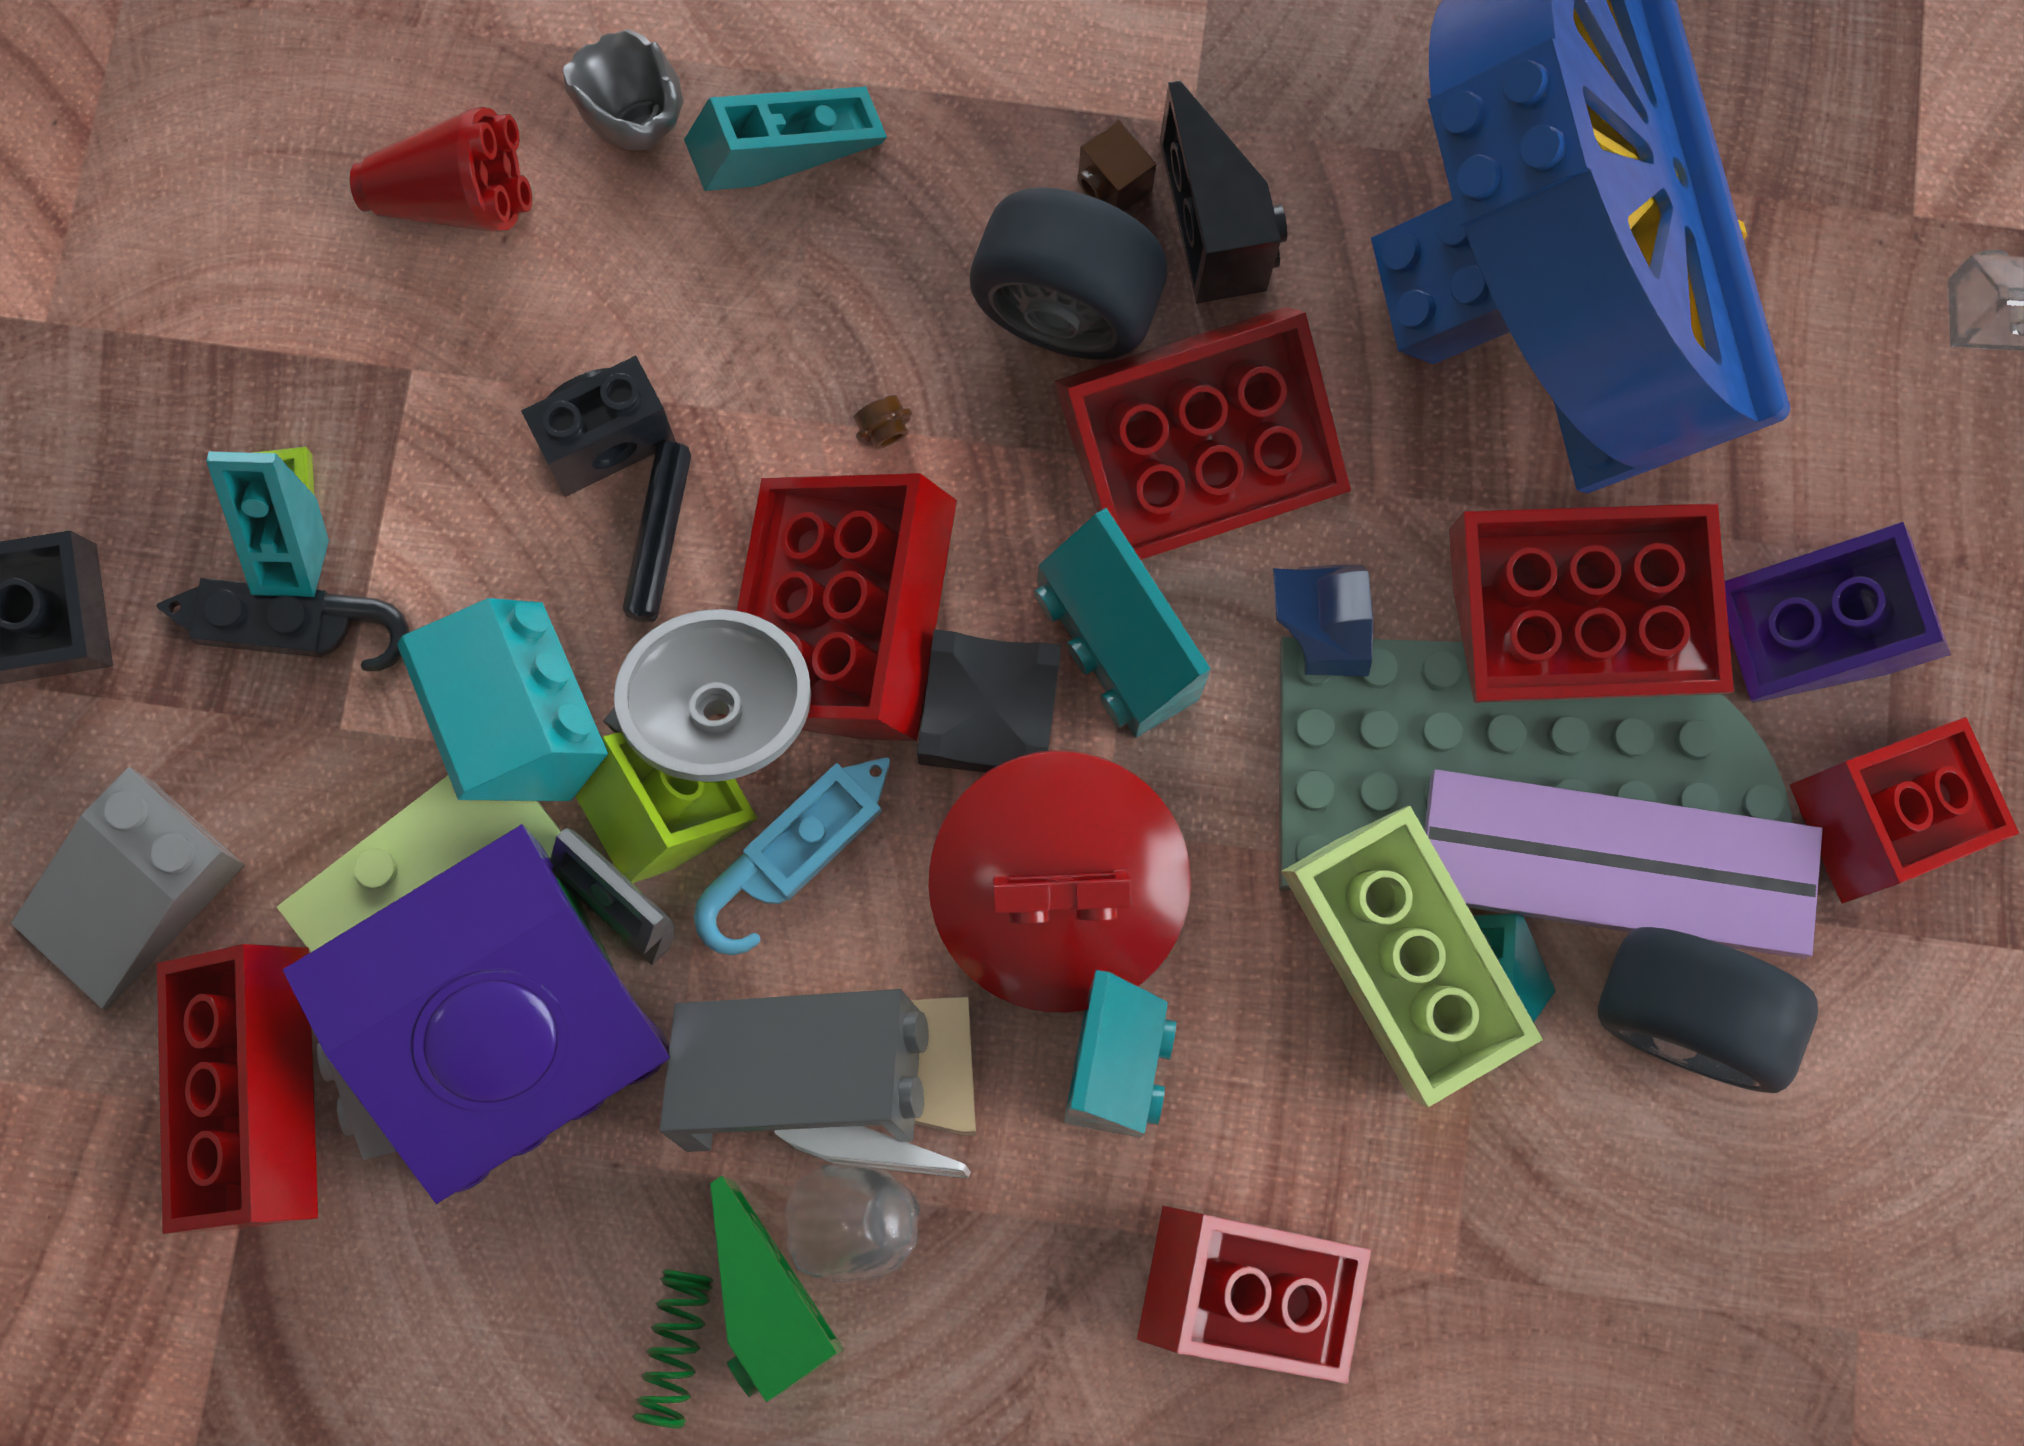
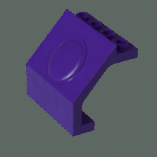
(476, 1015)

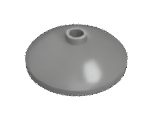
(705, 668)

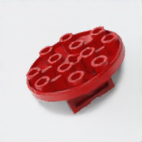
(1058, 875)

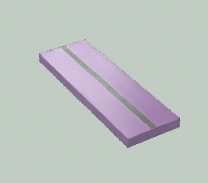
(1626, 862)

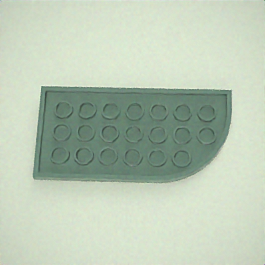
(1372, 741)

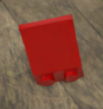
(1904, 809)
(1253, 1295)

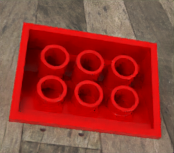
(1206, 432)
(857, 587)
(1592, 602)

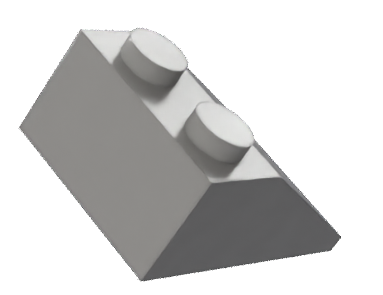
(123, 887)

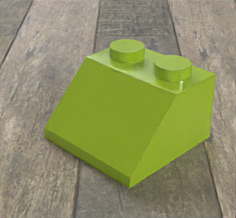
(656, 819)

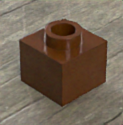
(1116, 167)

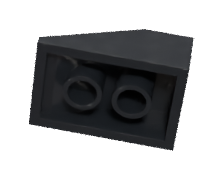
(1219, 203)

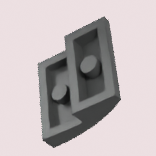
(612, 896)

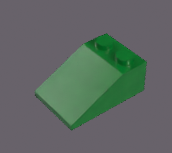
(766, 1308)

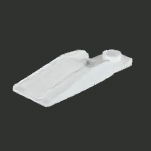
(871, 1149)

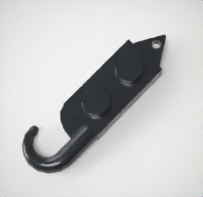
(230, 617)

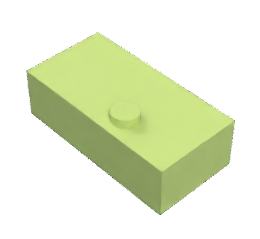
(405, 854)

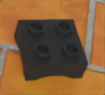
(986, 701)

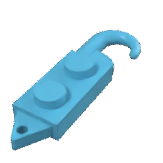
(794, 847)

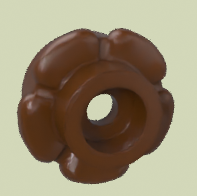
(882, 421)

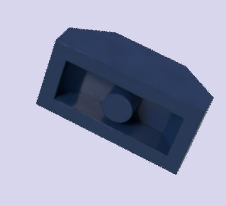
(1328, 616)

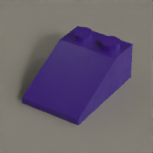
(1834, 616)

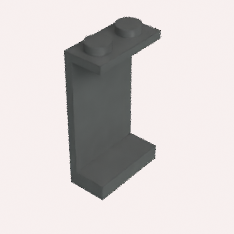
(794, 1065)

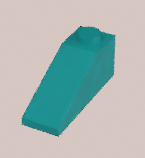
(775, 135)
(270, 522)

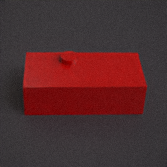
(235, 1091)

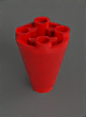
(448, 174)

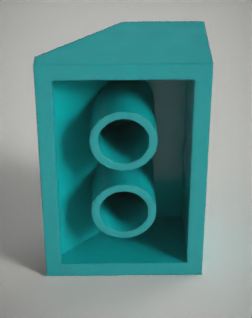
(1120, 626)
(503, 703)

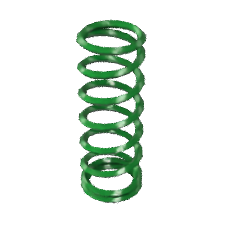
(684, 1283)

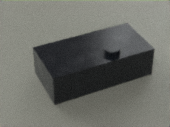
(51, 608)

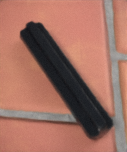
(657, 531)

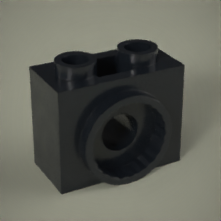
(598, 424)

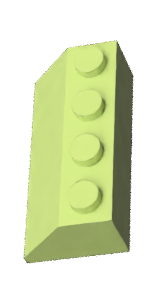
(1412, 956)

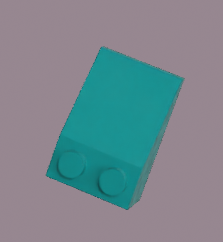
(1119, 1057)

